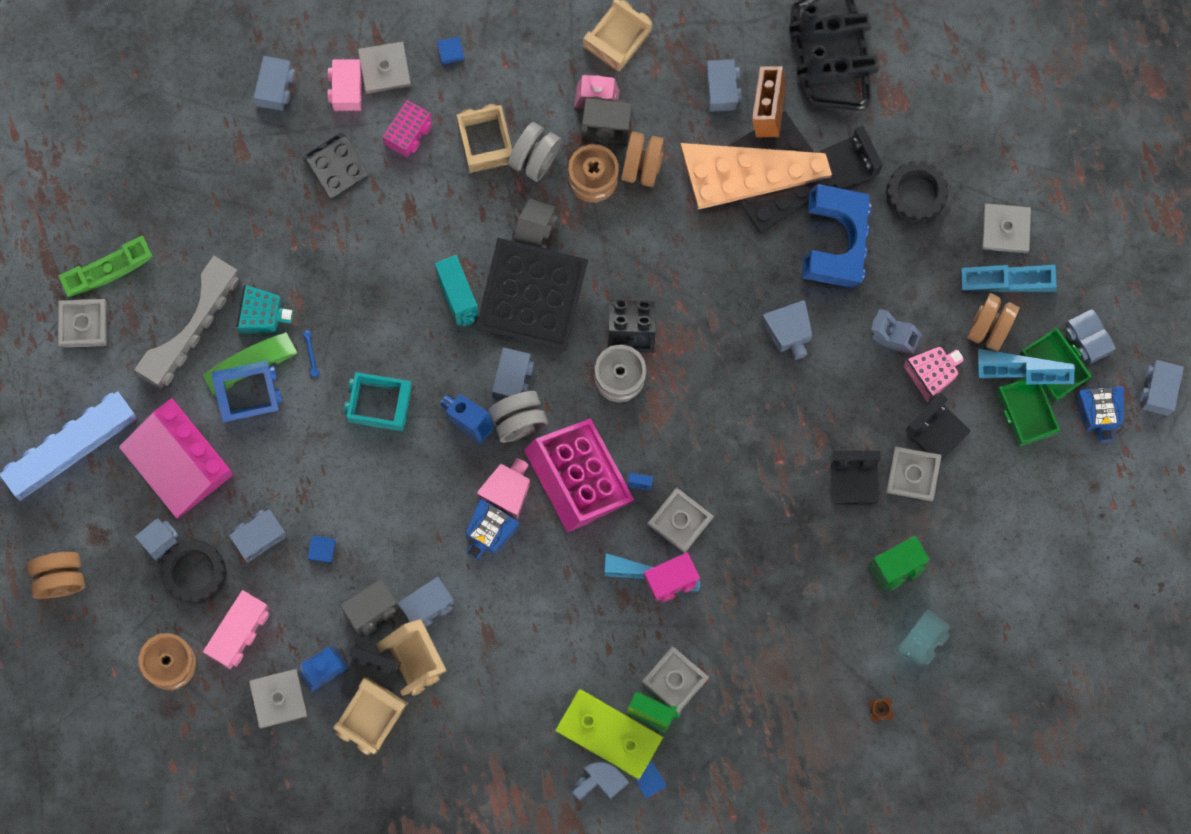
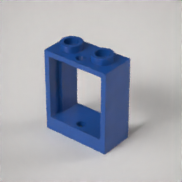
(219, 378)

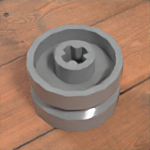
(534, 151)
(620, 360)
(518, 416)

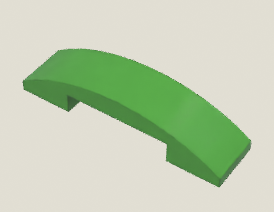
(106, 269)
(272, 349)

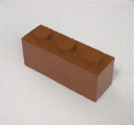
(769, 101)

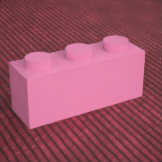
(237, 630)

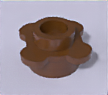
(884, 703)

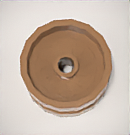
(643, 159)
(604, 170)
(991, 321)
(55, 575)
(157, 651)

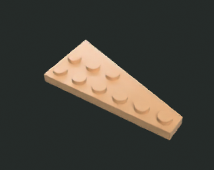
(737, 173)

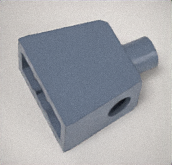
(789, 328)

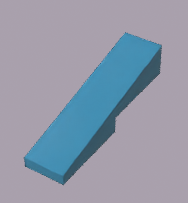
(1009, 279)
(1036, 370)
(625, 568)

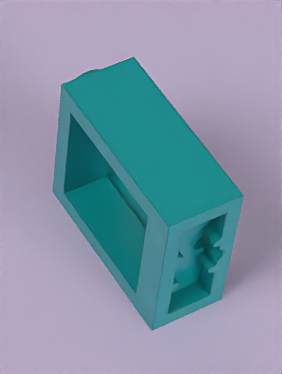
(456, 291)
(354, 387)

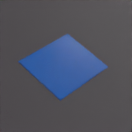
(650, 781)

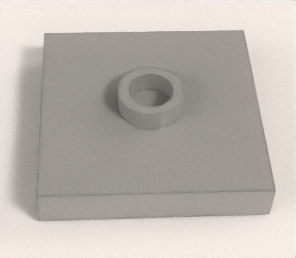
(384, 67)
(1006, 228)
(82, 323)
(913, 474)
(680, 520)
(675, 679)
(278, 698)

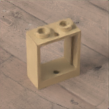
(489, 159)

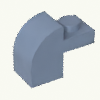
(895, 334)
(601, 775)

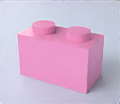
(345, 85)

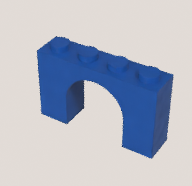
(852, 212)

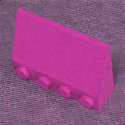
(175, 459)
(578, 474)

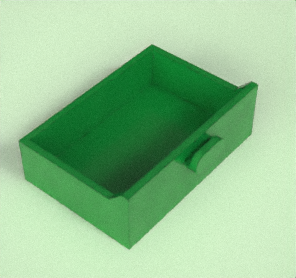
(1056, 348)
(1027, 412)
(652, 712)

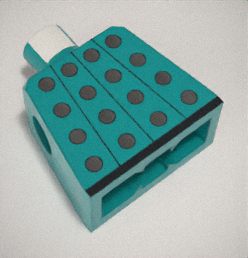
(261, 312)

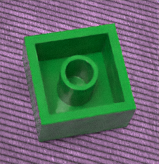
(899, 563)

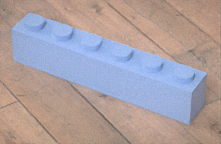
(68, 445)

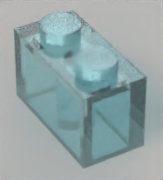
(923, 639)

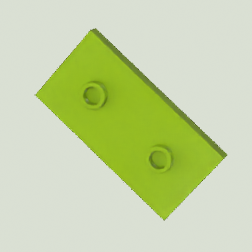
(609, 734)

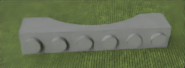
(160, 363)

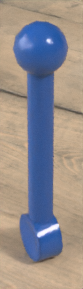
(314, 372)

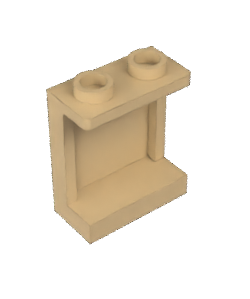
(618, 34)
(418, 656)
(370, 716)

